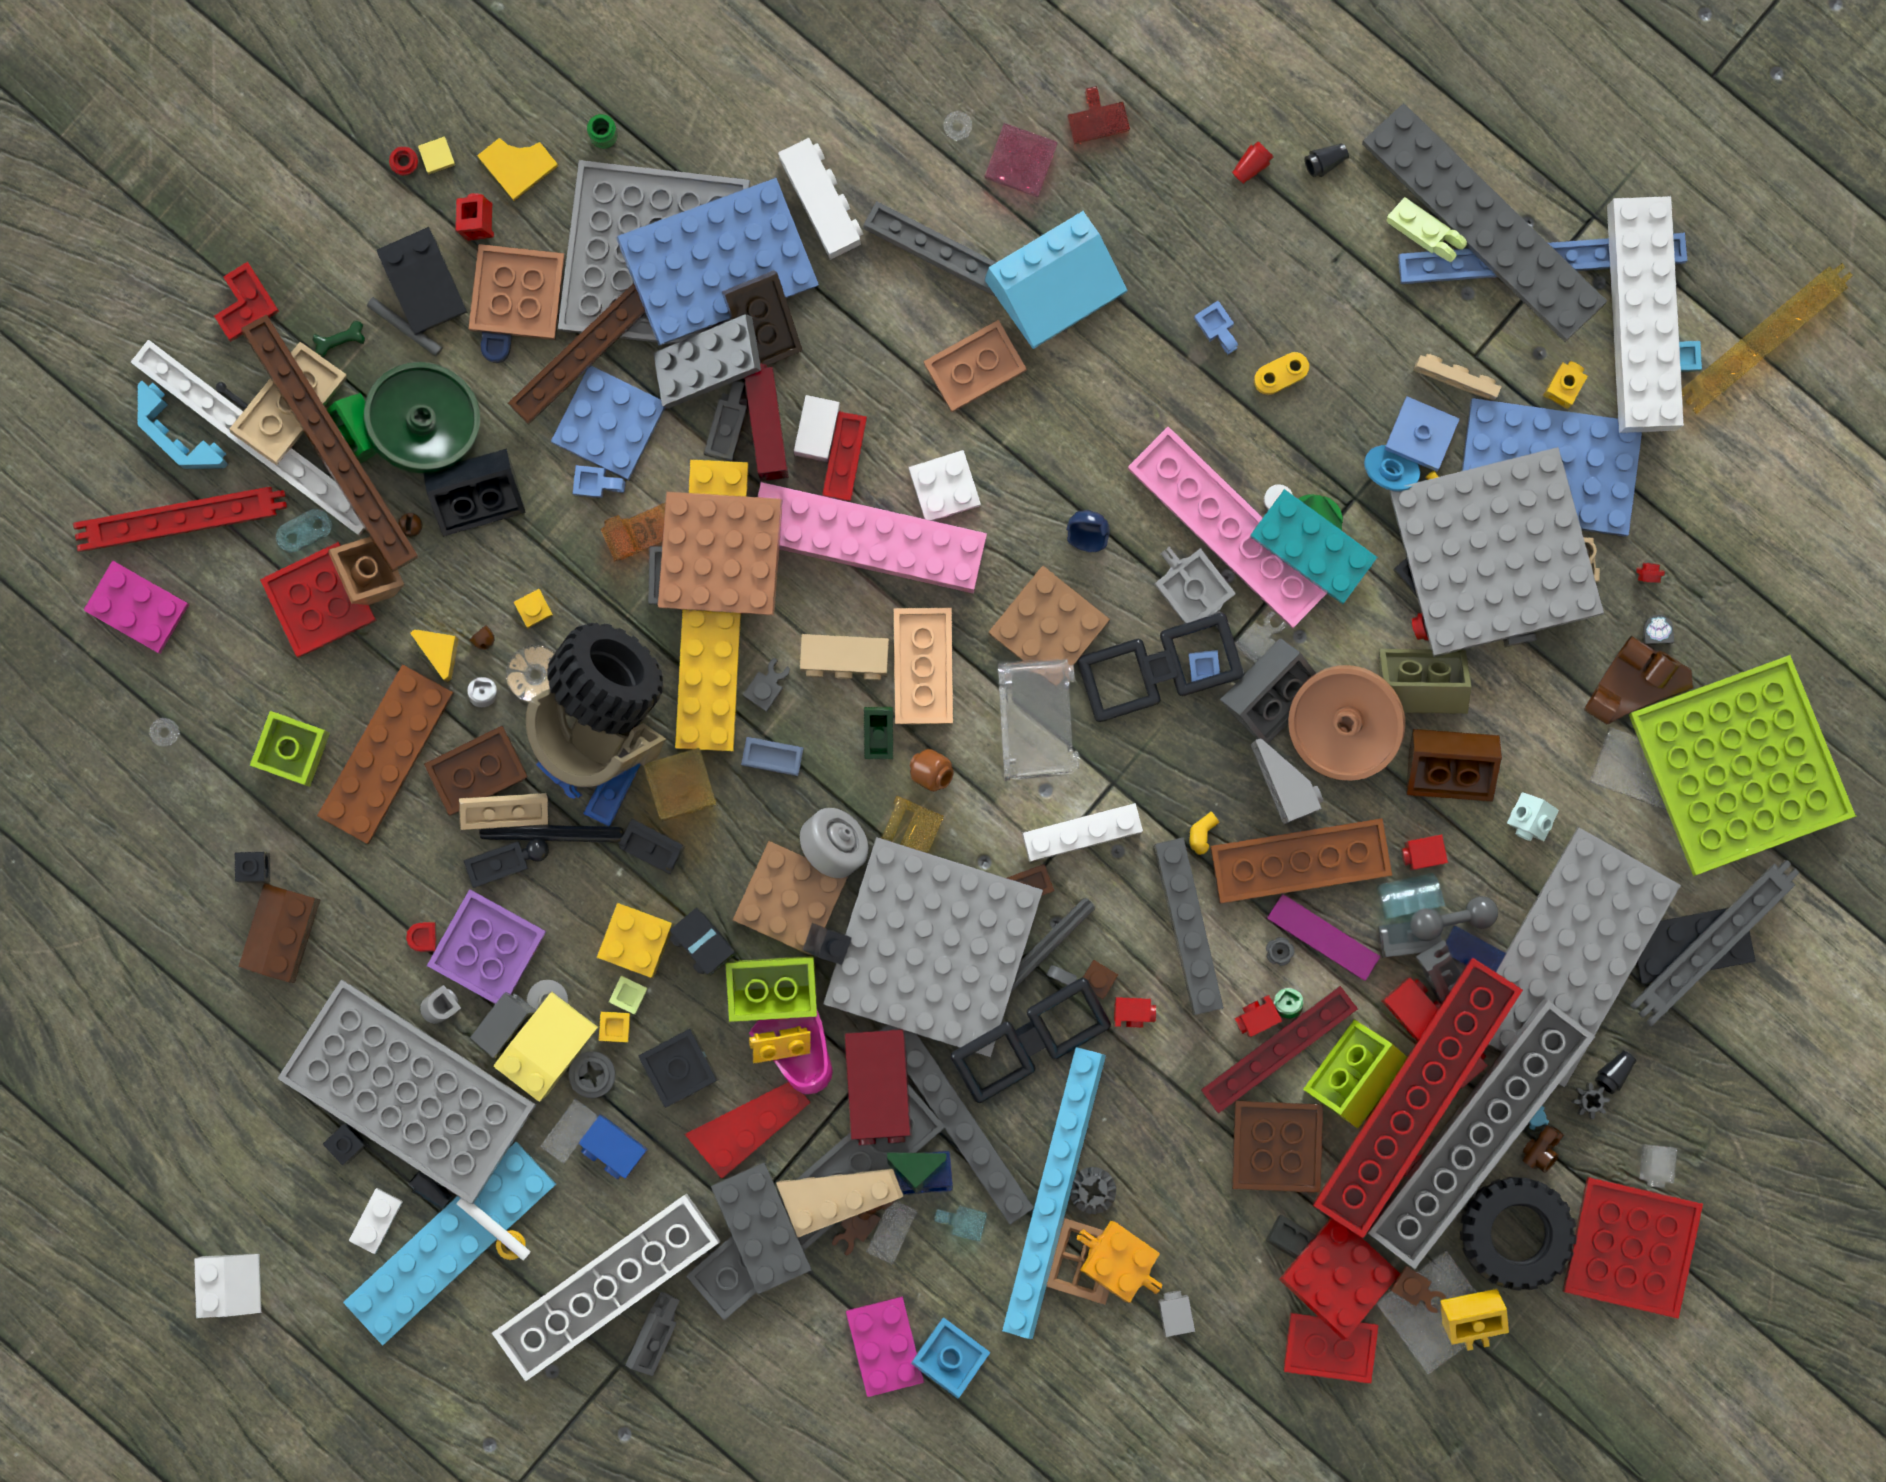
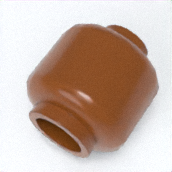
(931, 770)

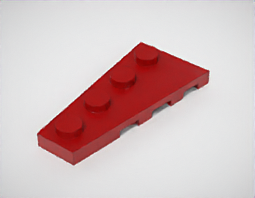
(741, 1131)

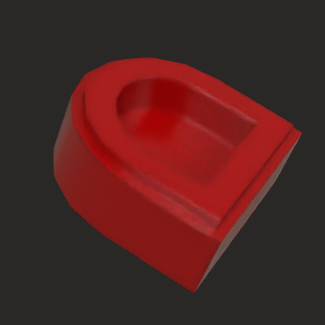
(422, 937)

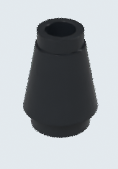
(1325, 159)
(1615, 1072)
(429, 1190)

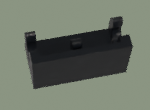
(651, 846)

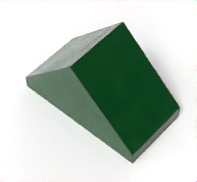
(916, 1168)

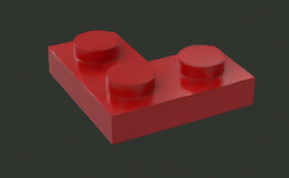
(251, 304)

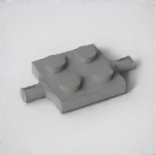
(1193, 586)

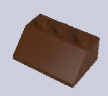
(1453, 765)
(279, 933)

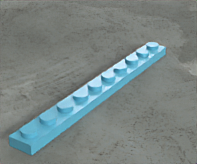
(1054, 1193)

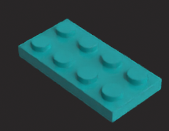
(1313, 546)

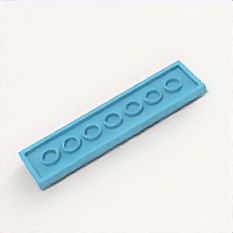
(446, 1247)

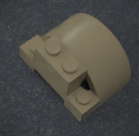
(578, 752)

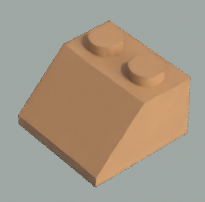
(365, 572)

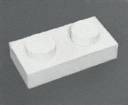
(376, 1221)

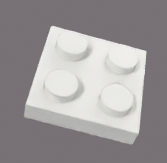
(944, 486)

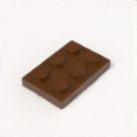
(476, 769)

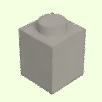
(1176, 1314)

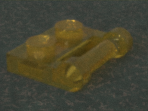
(921, 828)

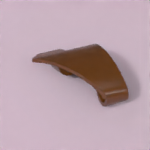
(1636, 680)

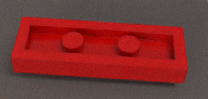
(844, 456)

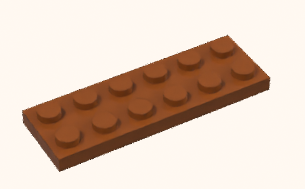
(385, 754)
(1301, 860)

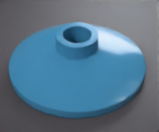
(1390, 469)

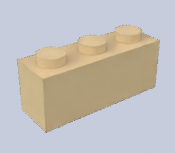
(844, 656)

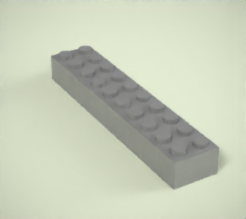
(1480, 1133)

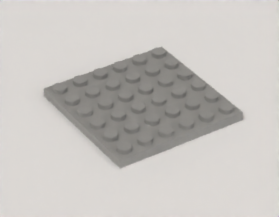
(611, 203)
(1496, 552)
(933, 945)

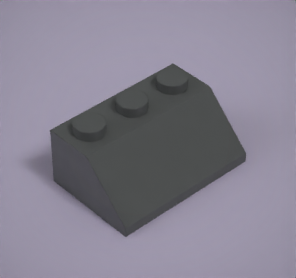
(1267, 690)

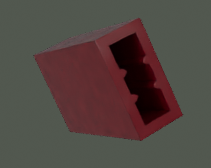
(766, 425)
(878, 1086)

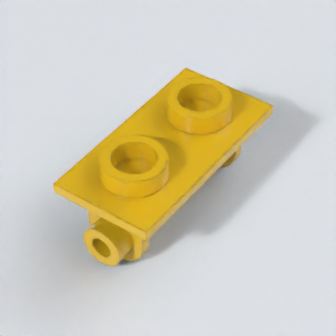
(789, 1044)

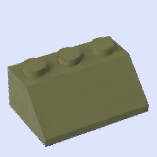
(1427, 681)

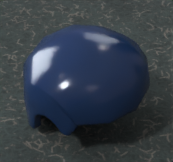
(1088, 531)

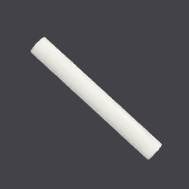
(494, 1228)

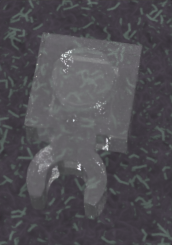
(1257, 639)

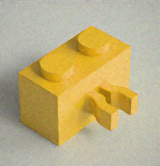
(1474, 1317)

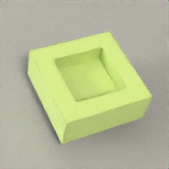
(628, 995)

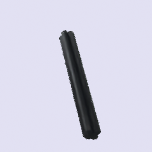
(554, 833)

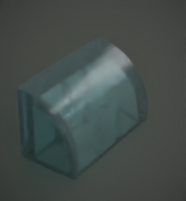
(1410, 895)

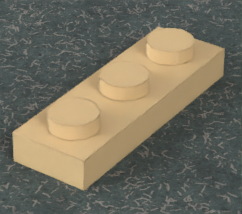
(1457, 377)
(503, 811)

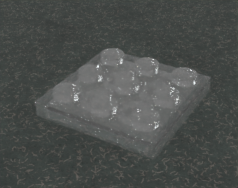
(1419, 1327)

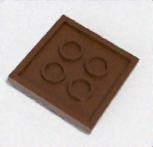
(1277, 1146)

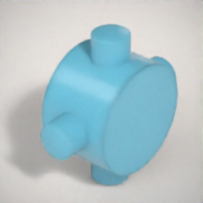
(1538, 1119)

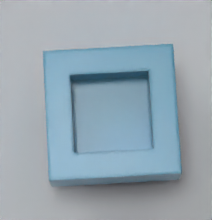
(1690, 356)

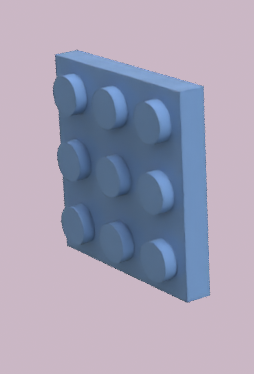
(608, 422)

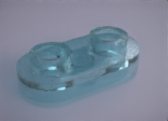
(303, 528)

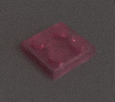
(1021, 160)

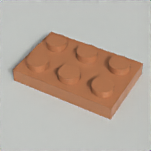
(975, 366)

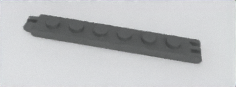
(1715, 941)

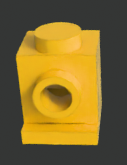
(1561, 393)

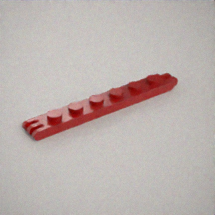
(178, 518)

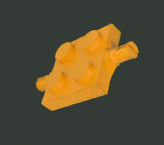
(1119, 1261)

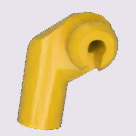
(1199, 833)

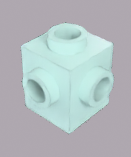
(1532, 817)

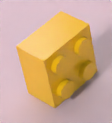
(635, 940)

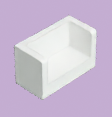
(816, 428)

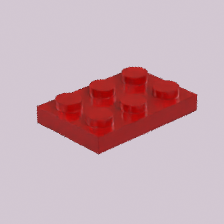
(1320, 1352)

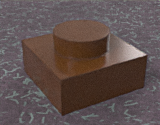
(1100, 978)

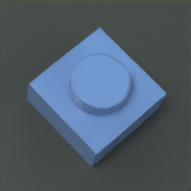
(1203, 664)

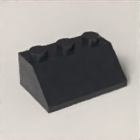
(474, 492)

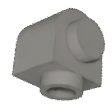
(439, 1005)

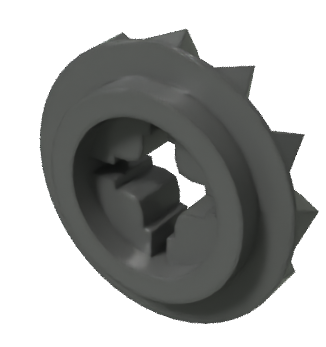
(585, 1086)
(1097, 1203)

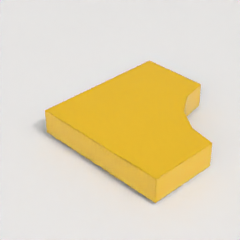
(517, 167)

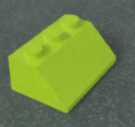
(771, 988)
(1355, 1073)

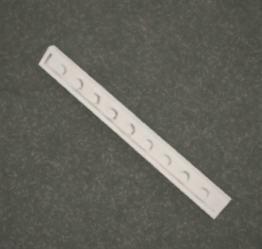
(223, 414)

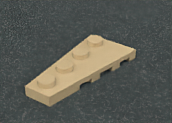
(828, 1200)

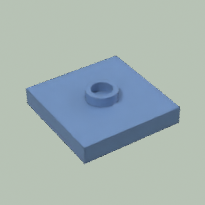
(1421, 434)

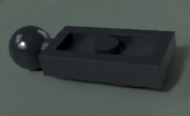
(504, 861)

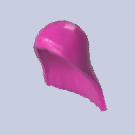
(805, 1072)

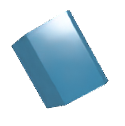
(950, 1357)

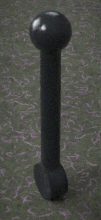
(222, 388)

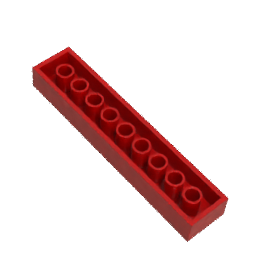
(1417, 1097)

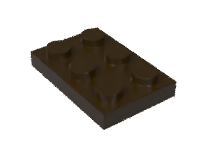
(771, 316)

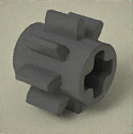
(1582, 1101)

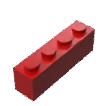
(1416, 1011)

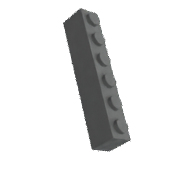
(1188, 926)

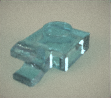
(965, 1223)

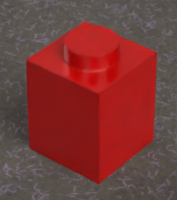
(1424, 852)

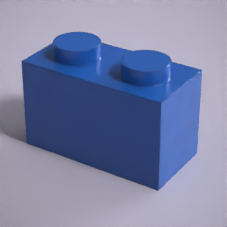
(613, 1147)

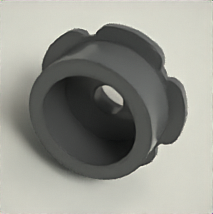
(1280, 943)

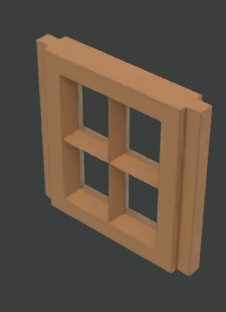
(1099, 1293)

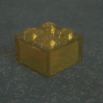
(680, 784)

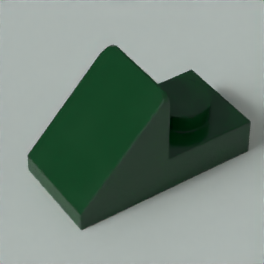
(878, 732)

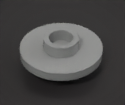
(542, 989)

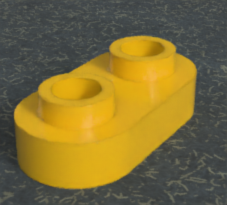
(1282, 373)

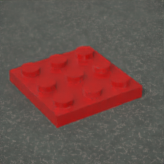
(314, 603)
(1339, 1277)

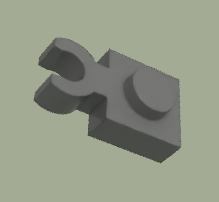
(764, 689)

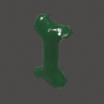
(324, 344)

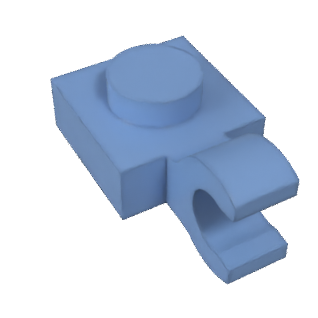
(1216, 323)
(592, 482)

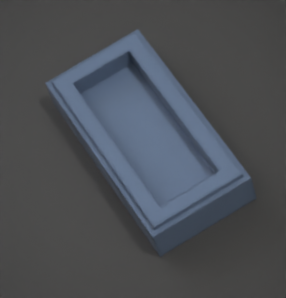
(772, 756)

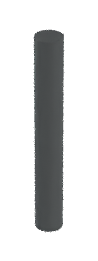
(404, 326)

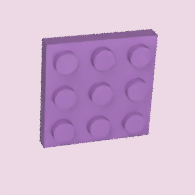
(486, 947)

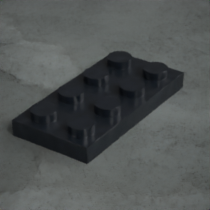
(1676, 935)

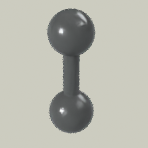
(1479, 912)

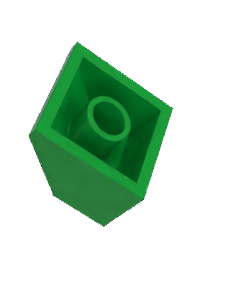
(348, 417)

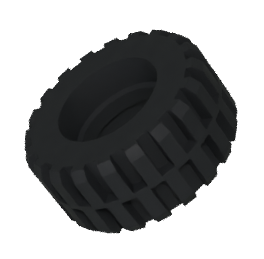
(605, 678)
(1557, 1240)

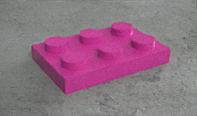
(136, 607)
(884, 1346)

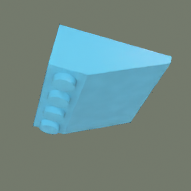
(1056, 280)

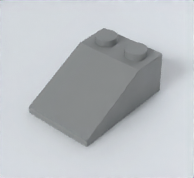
(1288, 787)

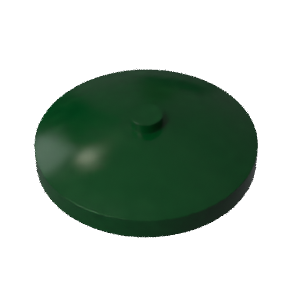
(421, 417)

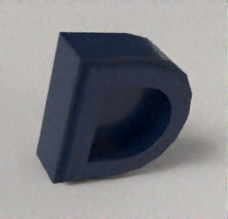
(495, 346)

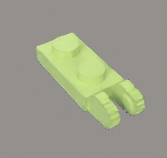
(1425, 229)

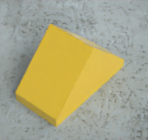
(439, 649)

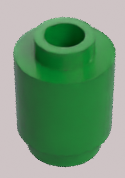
(602, 123)

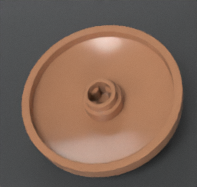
(1346, 722)

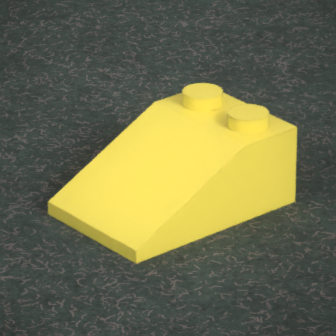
(545, 1047)

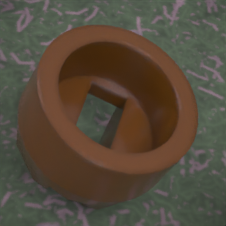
(416, 524)
(483, 638)

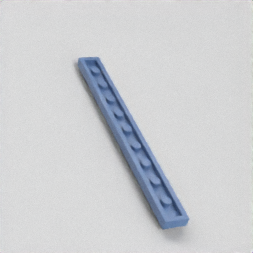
(1581, 255)

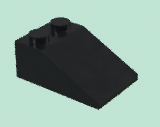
(422, 280)

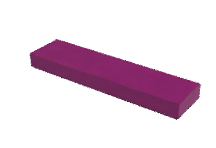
(1323, 937)

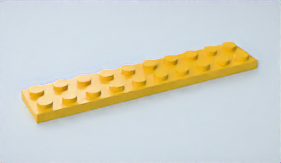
(710, 640)

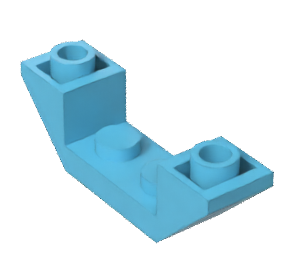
(149, 406)

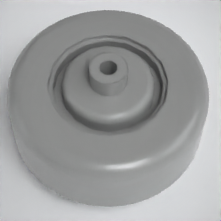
(834, 843)

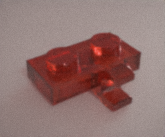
(1098, 120)

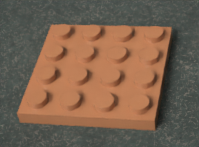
(720, 553)

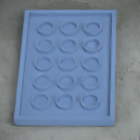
(697, 254)
(1594, 455)

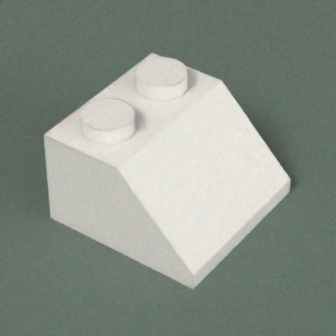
(227, 1285)

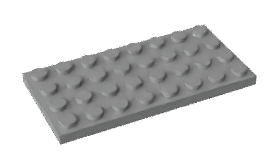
(1583, 935)
(407, 1091)

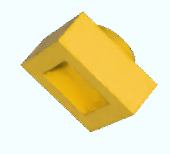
(533, 608)
(614, 1026)

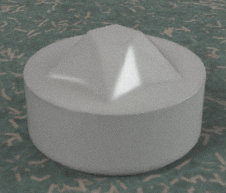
(482, 692)

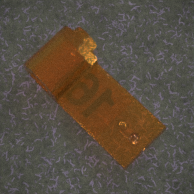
(633, 535)

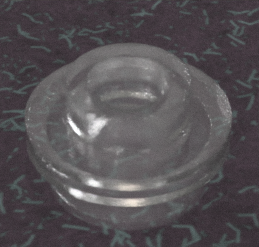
(955, 117)
(156, 727)

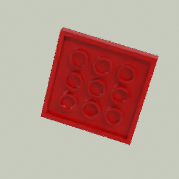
(1633, 1247)

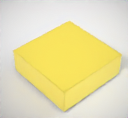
(436, 155)

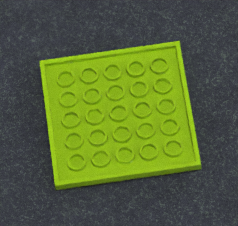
(1741, 765)

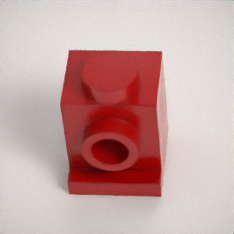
(474, 217)
(1133, 1011)
(1257, 1017)

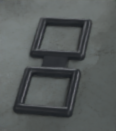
(1160, 667)
(1030, 1040)

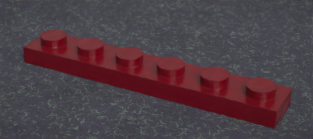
(1279, 1049)

